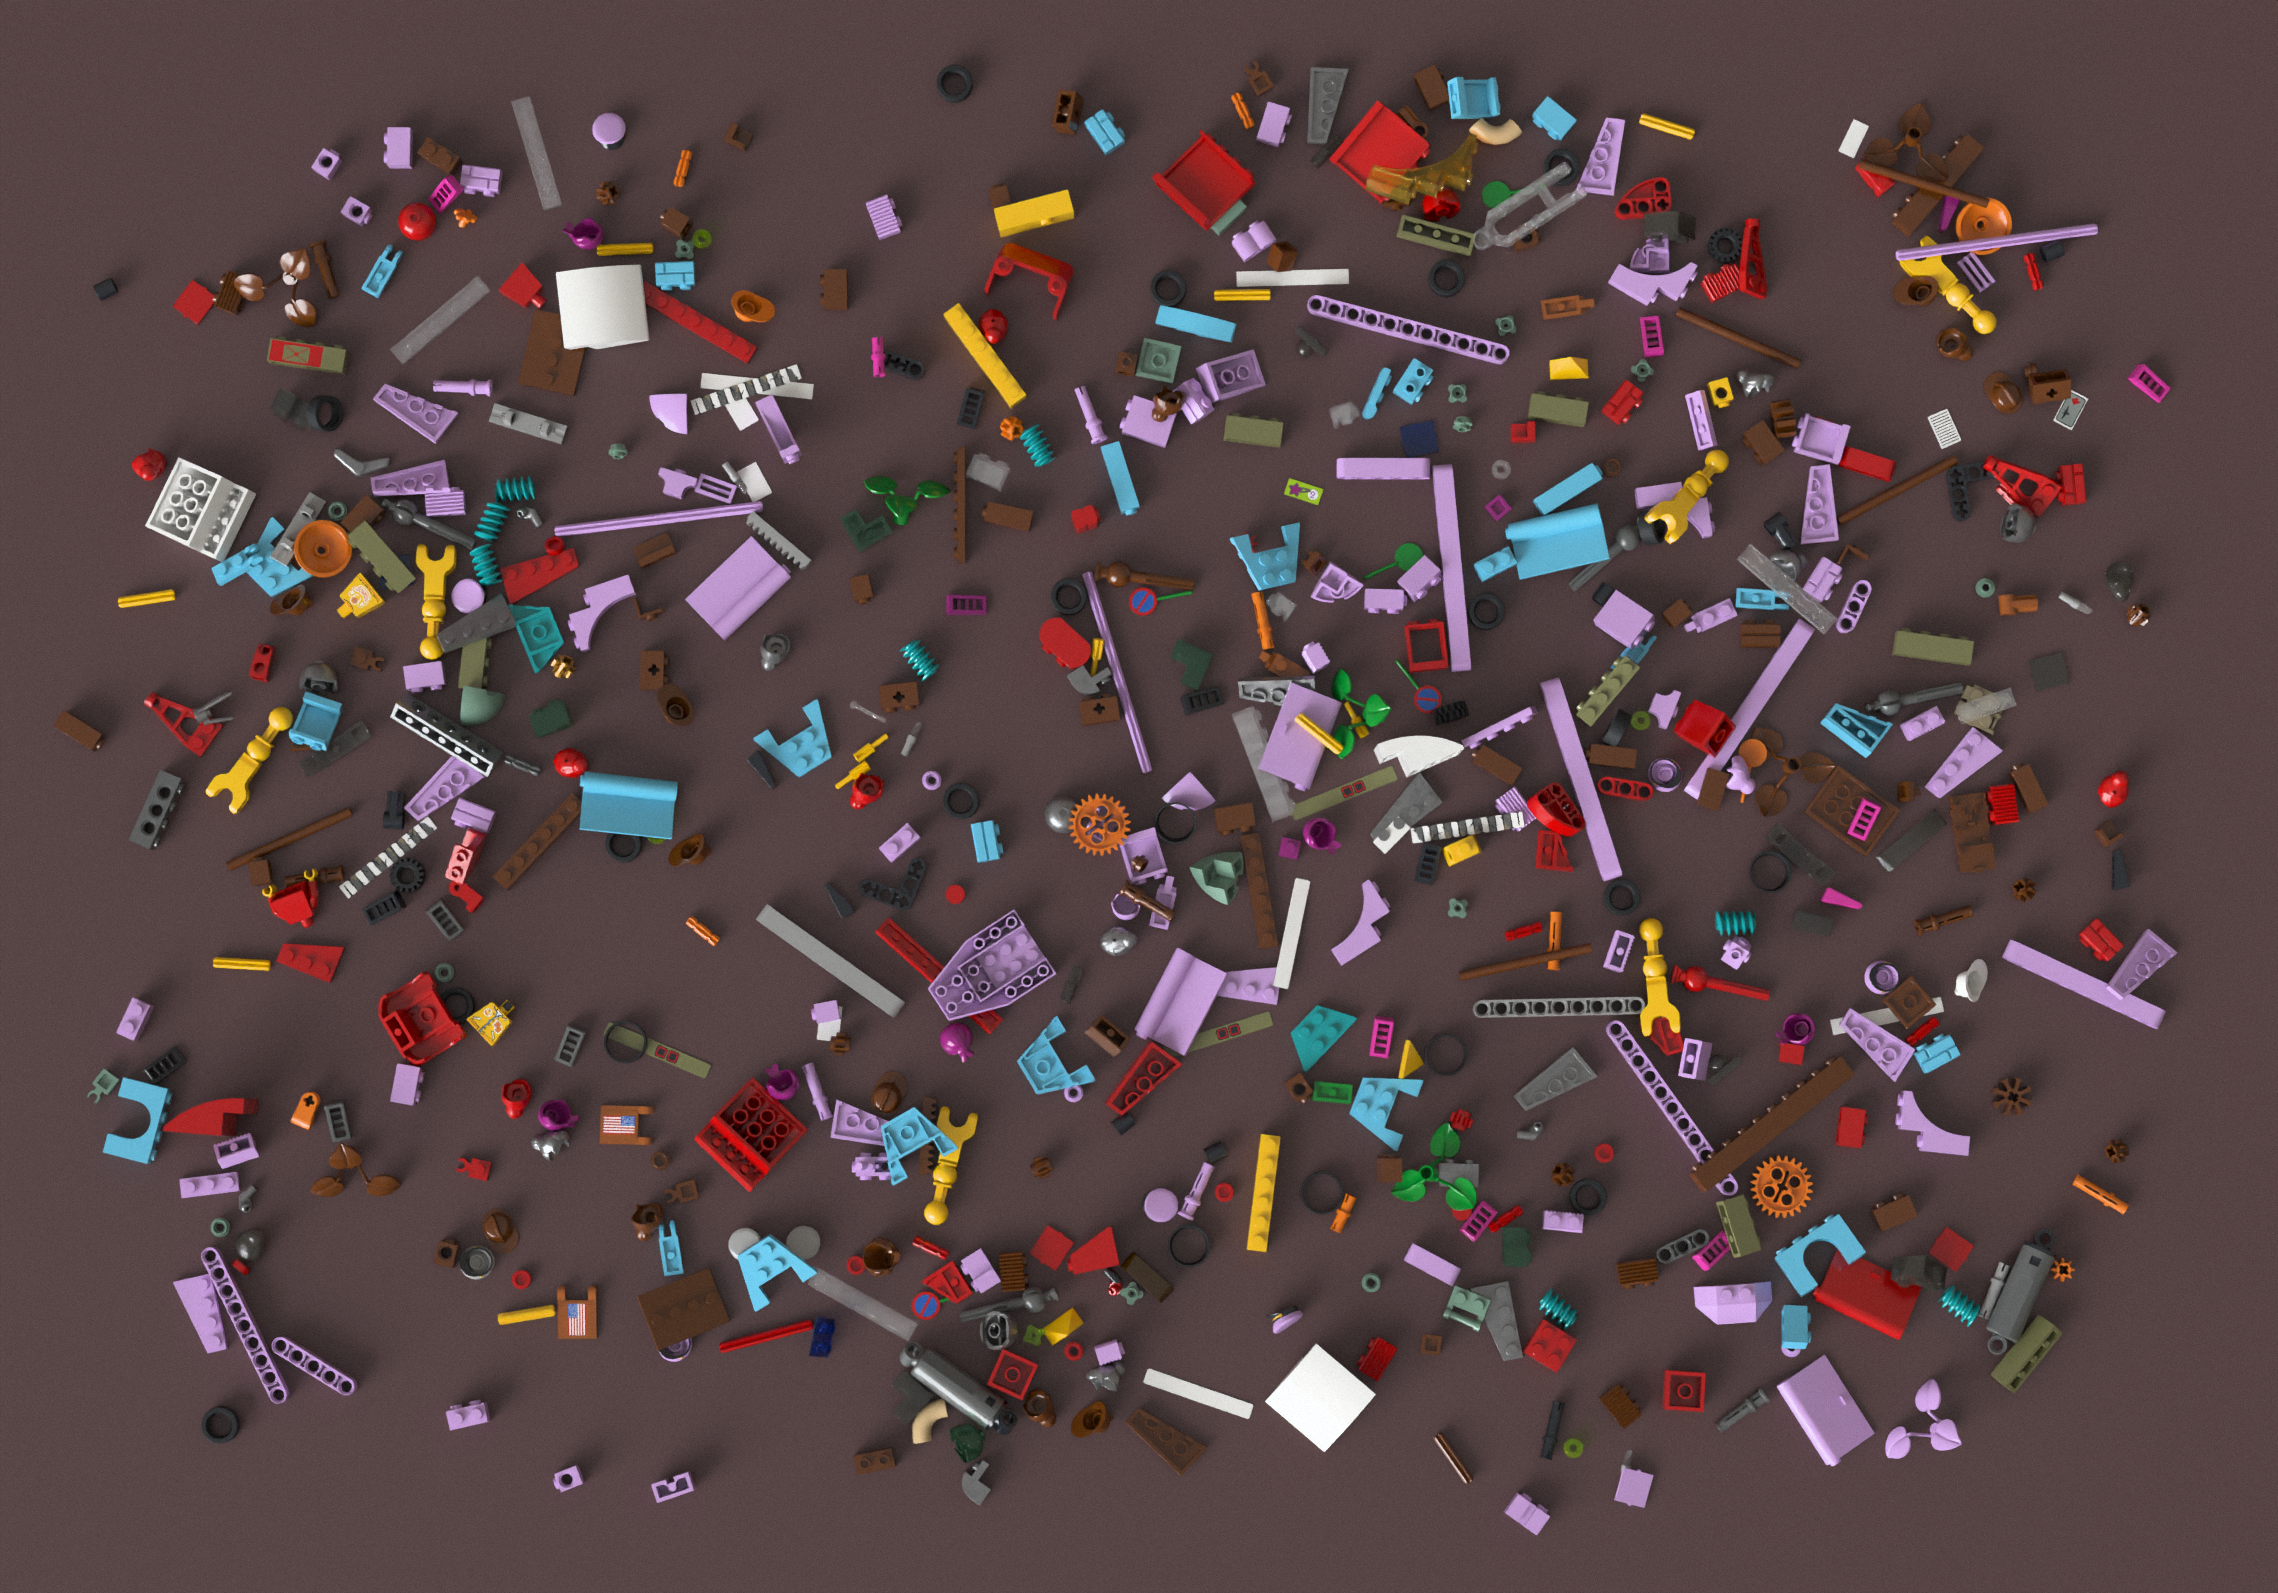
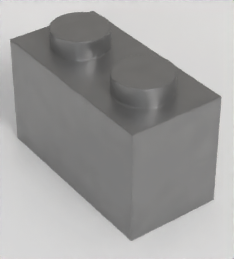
(1451, 1171)

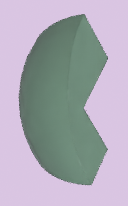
(479, 706)
(1219, 875)

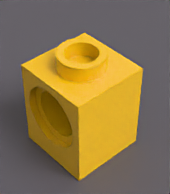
(1722, 384)

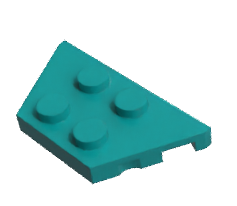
(538, 633)
(1318, 1033)

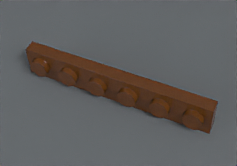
(960, 498)
(1259, 891)

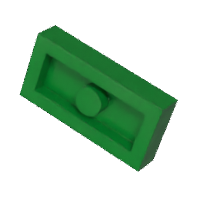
(1332, 1092)

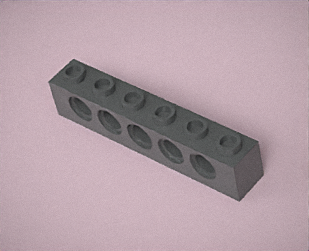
(447, 734)

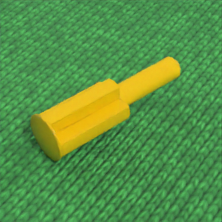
(1096, 653)
(1361, 730)
(869, 748)
(854, 774)

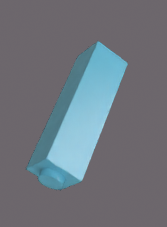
(1120, 478)
(1568, 489)

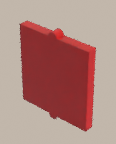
(194, 302)
(1051, 1247)
(1951, 1249)

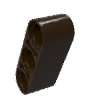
(1147, 1277)

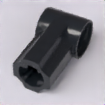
(1778, 527)
(394, 816)

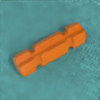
(1242, 110)
(682, 169)
(703, 931)

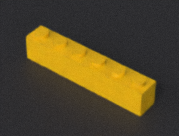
(985, 356)
(1263, 1193)

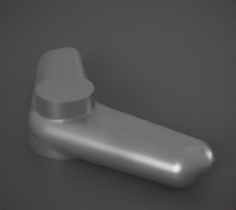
(358, 467)

